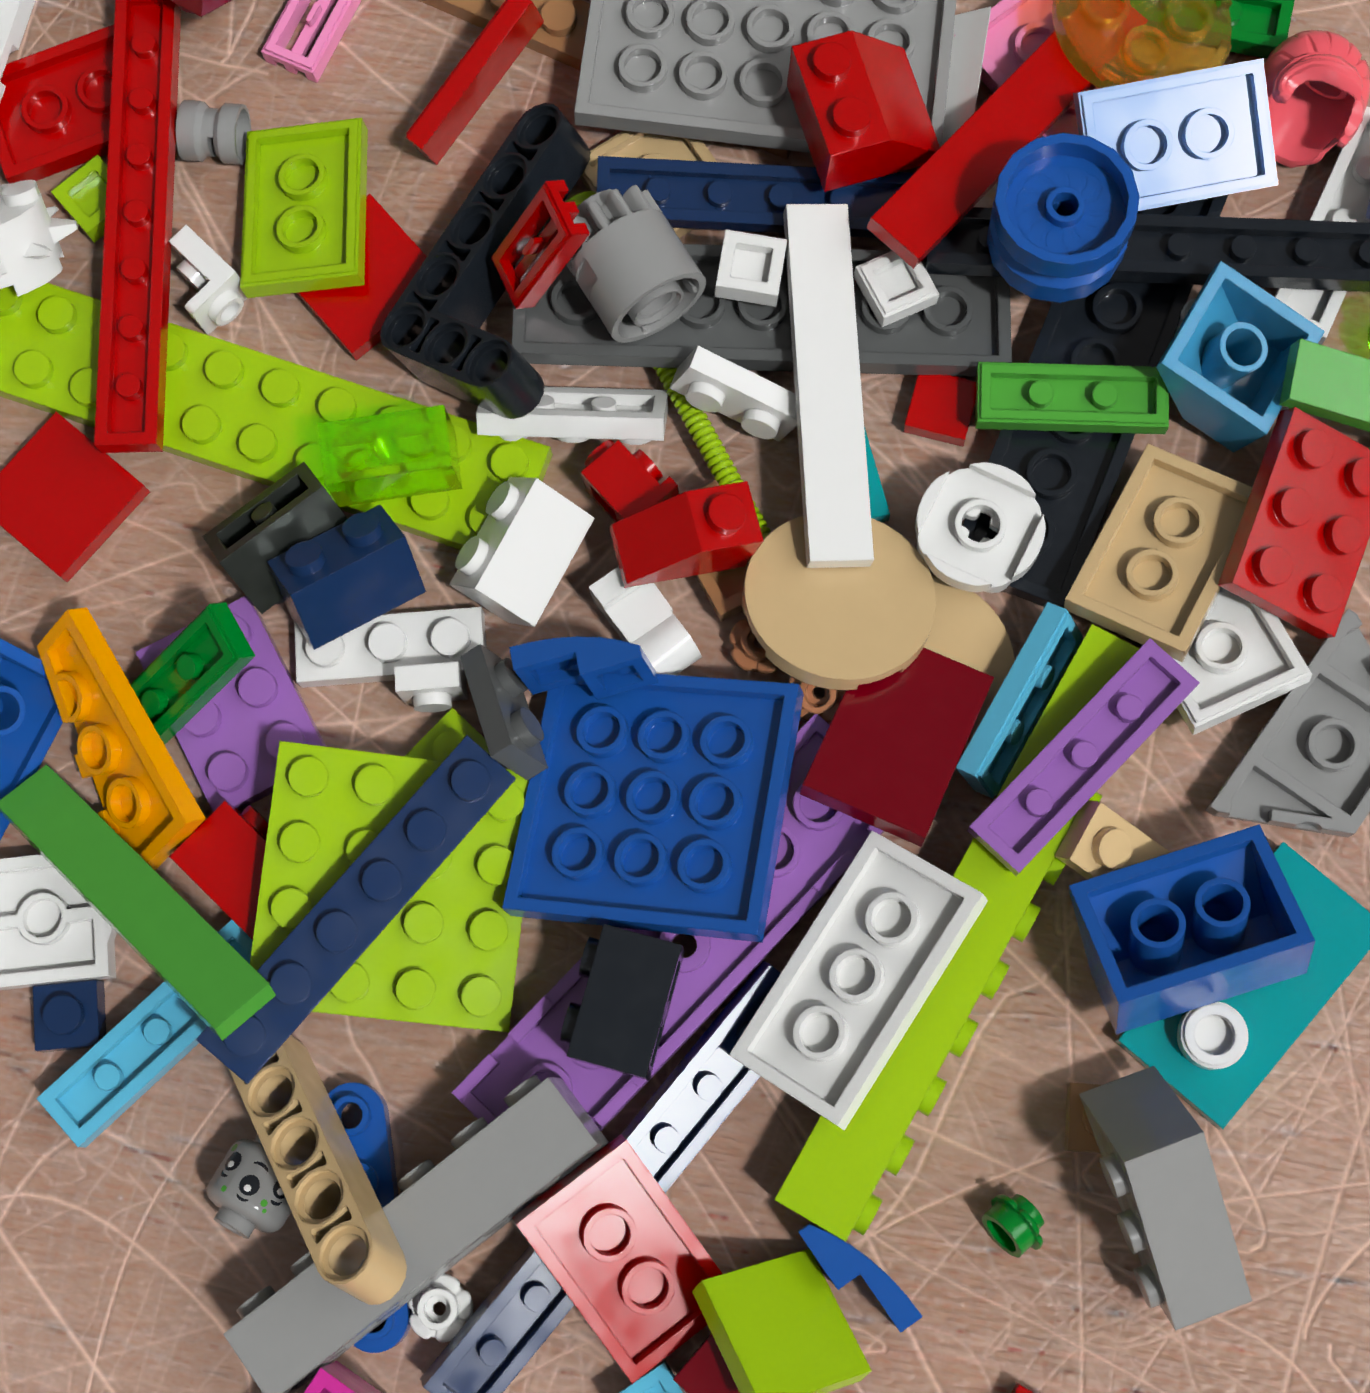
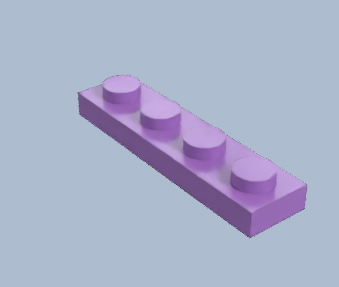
(1082, 757)

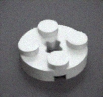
(1014, 516)

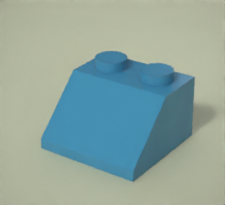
(1232, 358)

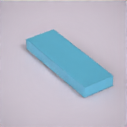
(1020, 701)

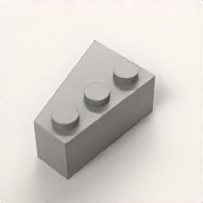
(1167, 1198)

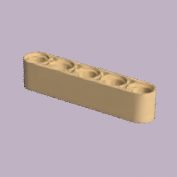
(323, 1177)

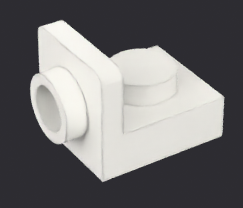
(217, 283)

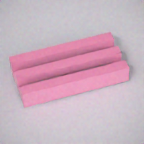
(325, 45)

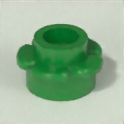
(1014, 1224)

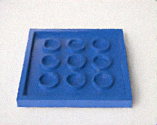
(658, 807)

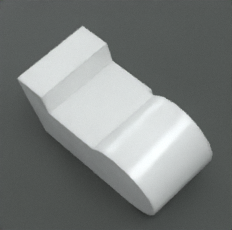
(645, 619)

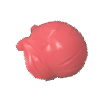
(1315, 95)

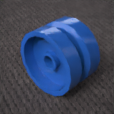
(1062, 217)

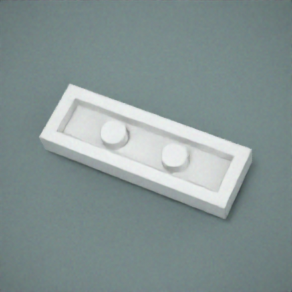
(585, 414)
(388, 642)

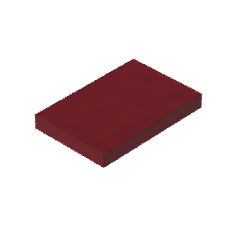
(898, 745)

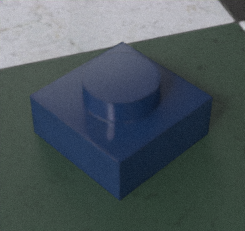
(69, 1015)

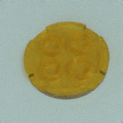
(1141, 38)

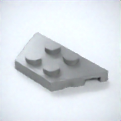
(1314, 750)

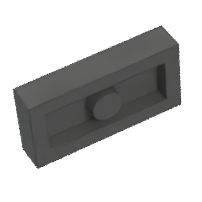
(503, 712)

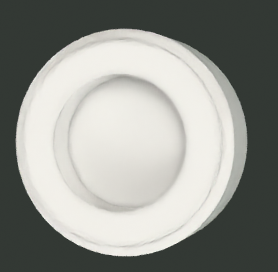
(1212, 1036)

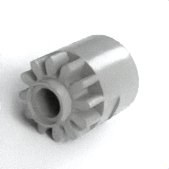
(633, 265)

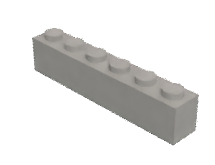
(437, 1223)

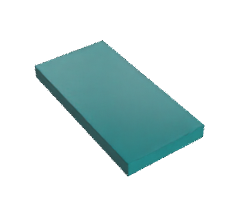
(1272, 1013)

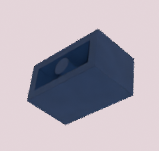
(347, 576)

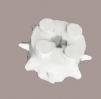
(29, 237)

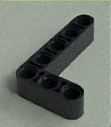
(453, 292)

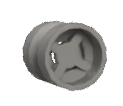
(212, 132)

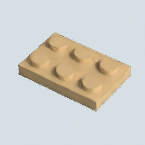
(1161, 552)

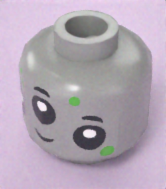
(248, 1191)

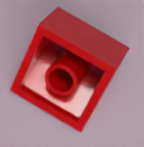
(859, 108)

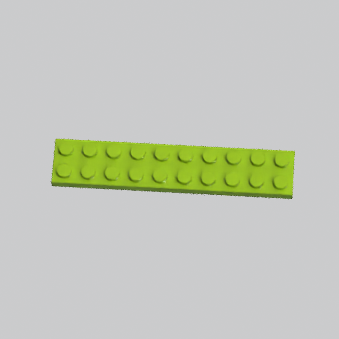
(242, 408)

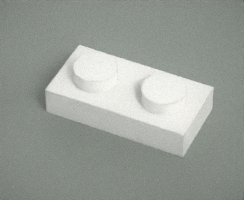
(727, 388)

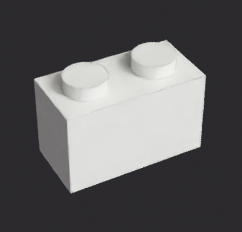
(520, 550)

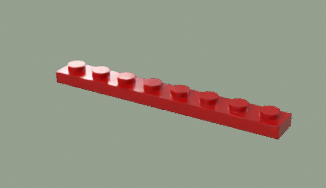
(138, 228)

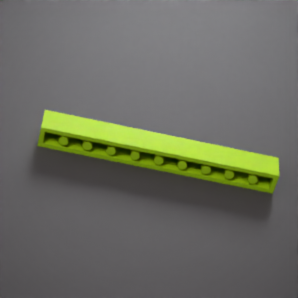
(841, 1168)

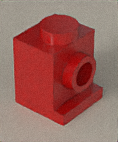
(624, 481)

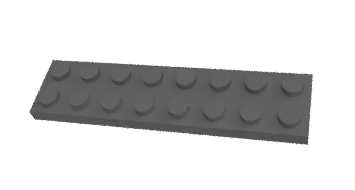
(945, 339)

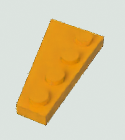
(116, 741)

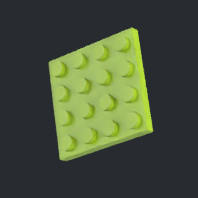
(452, 944)

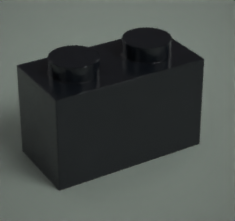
(623, 1001)

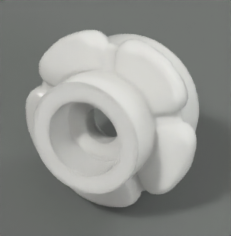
(458, 1309)

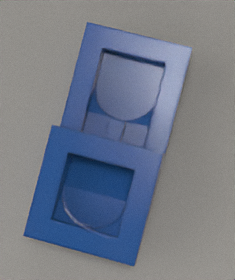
(602, 663)
(845, 1262)

